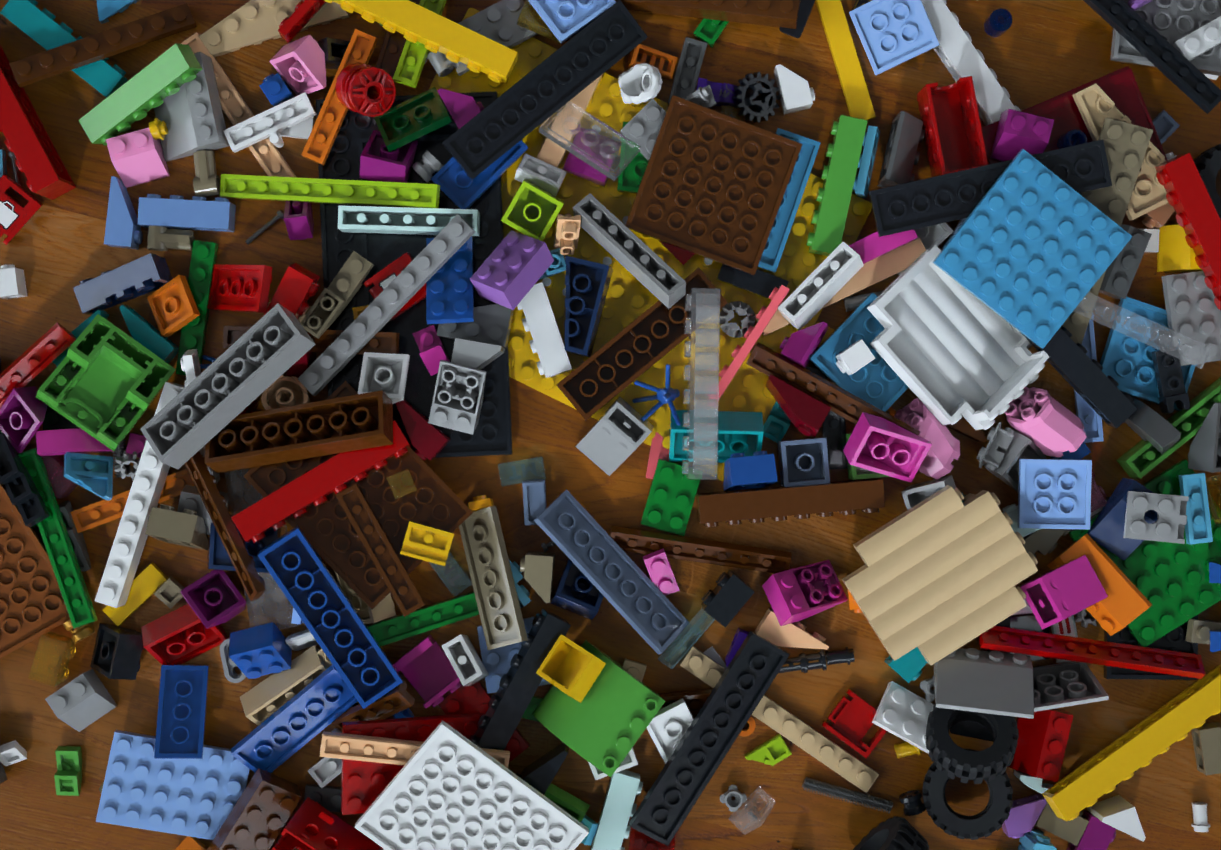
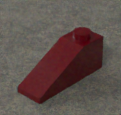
(802, 410)
(423, 436)

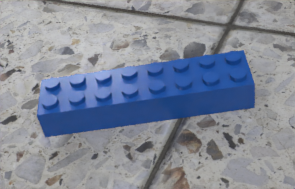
(330, 617)

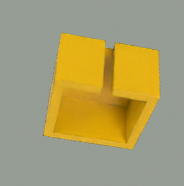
(570, 668)

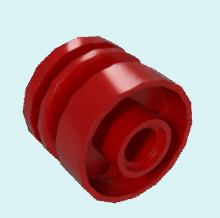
(365, 89)

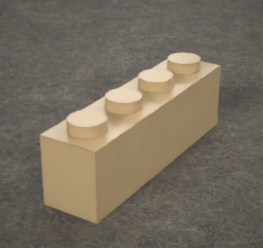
(280, 687)

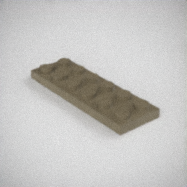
(492, 579)

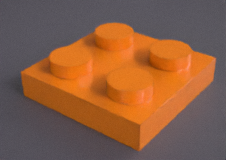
(173, 306)

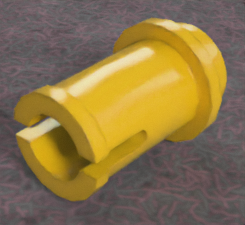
(906, 749)

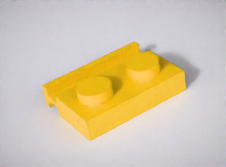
(427, 543)

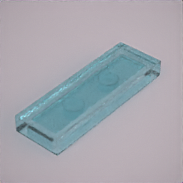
(686, 639)

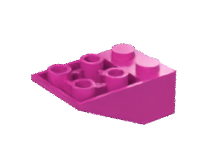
(1063, 591)
(803, 592)

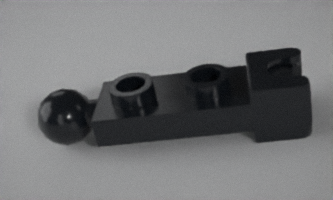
(1170, 382)

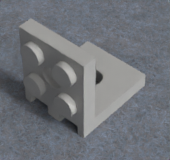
(1170, 521)

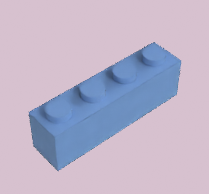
(187, 214)

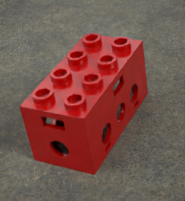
(950, 127)
(320, 829)

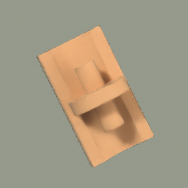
(567, 233)

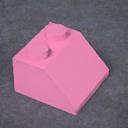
(301, 65)
(137, 157)

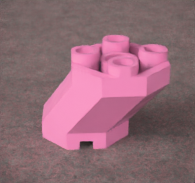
(1046, 422)
(944, 445)

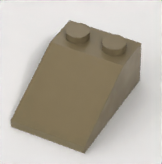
(177, 527)

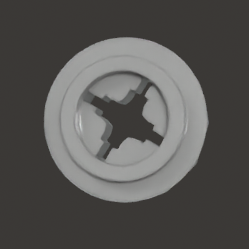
(727, 314)

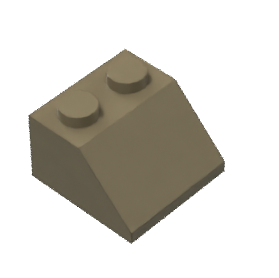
(539, 572)

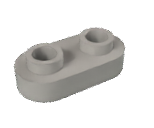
(229, 665)

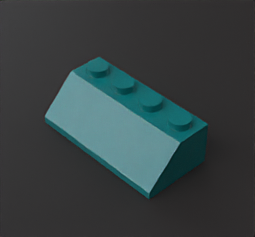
(736, 434)

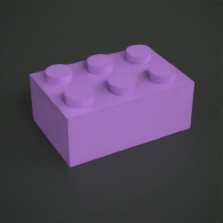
(512, 269)

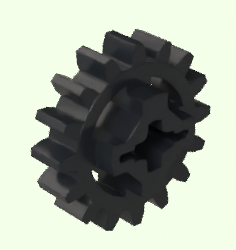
(749, 89)

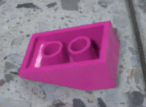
(885, 448)

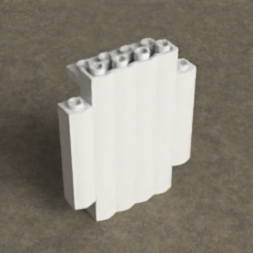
(951, 346)

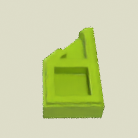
(770, 752)

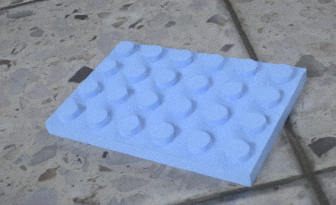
(169, 794)

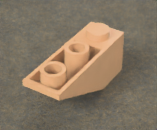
(788, 635)

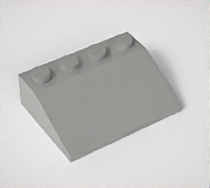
(193, 115)
(985, 682)
(1065, 686)

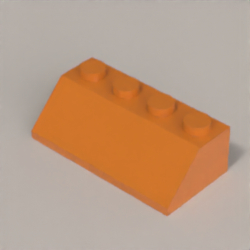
(1123, 599)

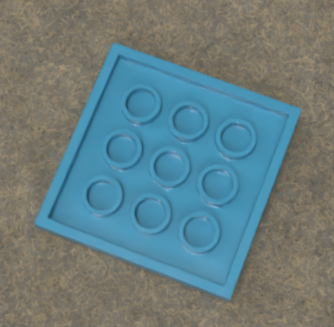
(1132, 361)
(873, 382)

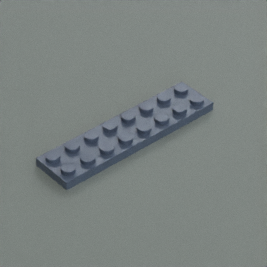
(612, 571)

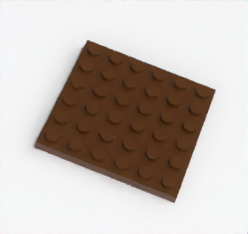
(713, 185)

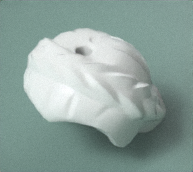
(640, 83)

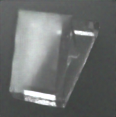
(753, 812)

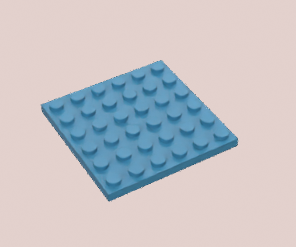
(1032, 248)

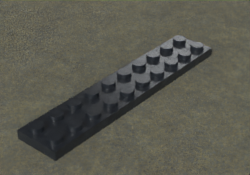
(545, 90)
(958, 193)
(708, 738)

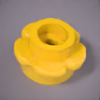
(158, 129)

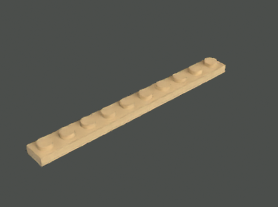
(789, 726)

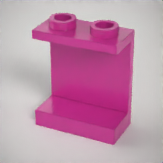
(429, 671)

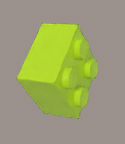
(532, 210)

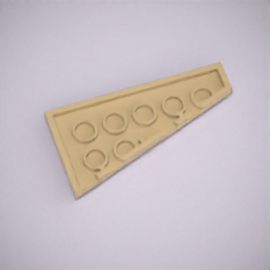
(260, 22)
(1148, 192)

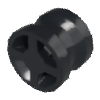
(912, 802)

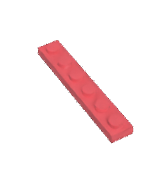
(752, 335)

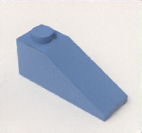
(121, 221)

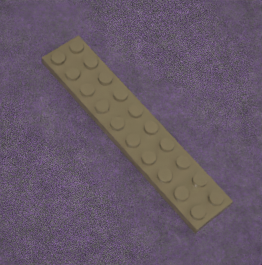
(1125, 152)

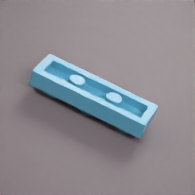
(866, 162)
(1198, 523)

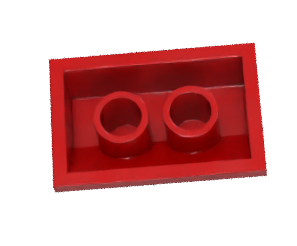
(180, 636)
(1042, 743)

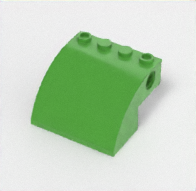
(105, 382)
(608, 717)

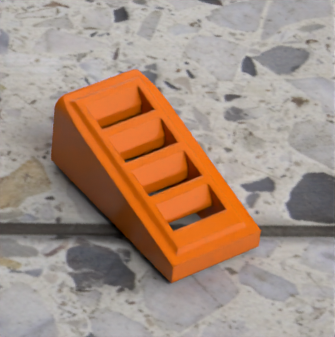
(645, 50)

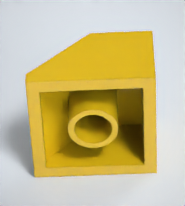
(1174, 251)

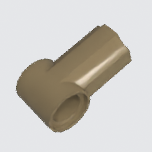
(206, 180)
(164, 238)

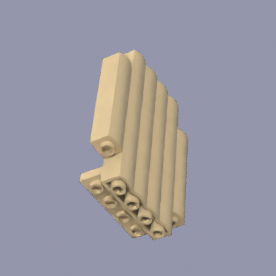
(941, 574)

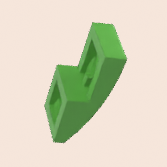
(69, 773)

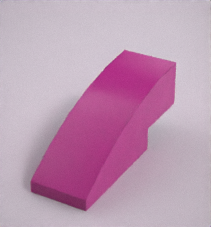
(875, 246)
(67, 440)

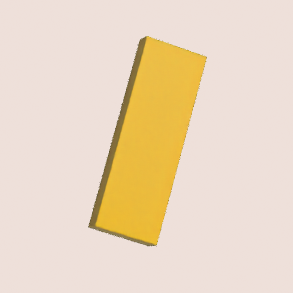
(142, 588)

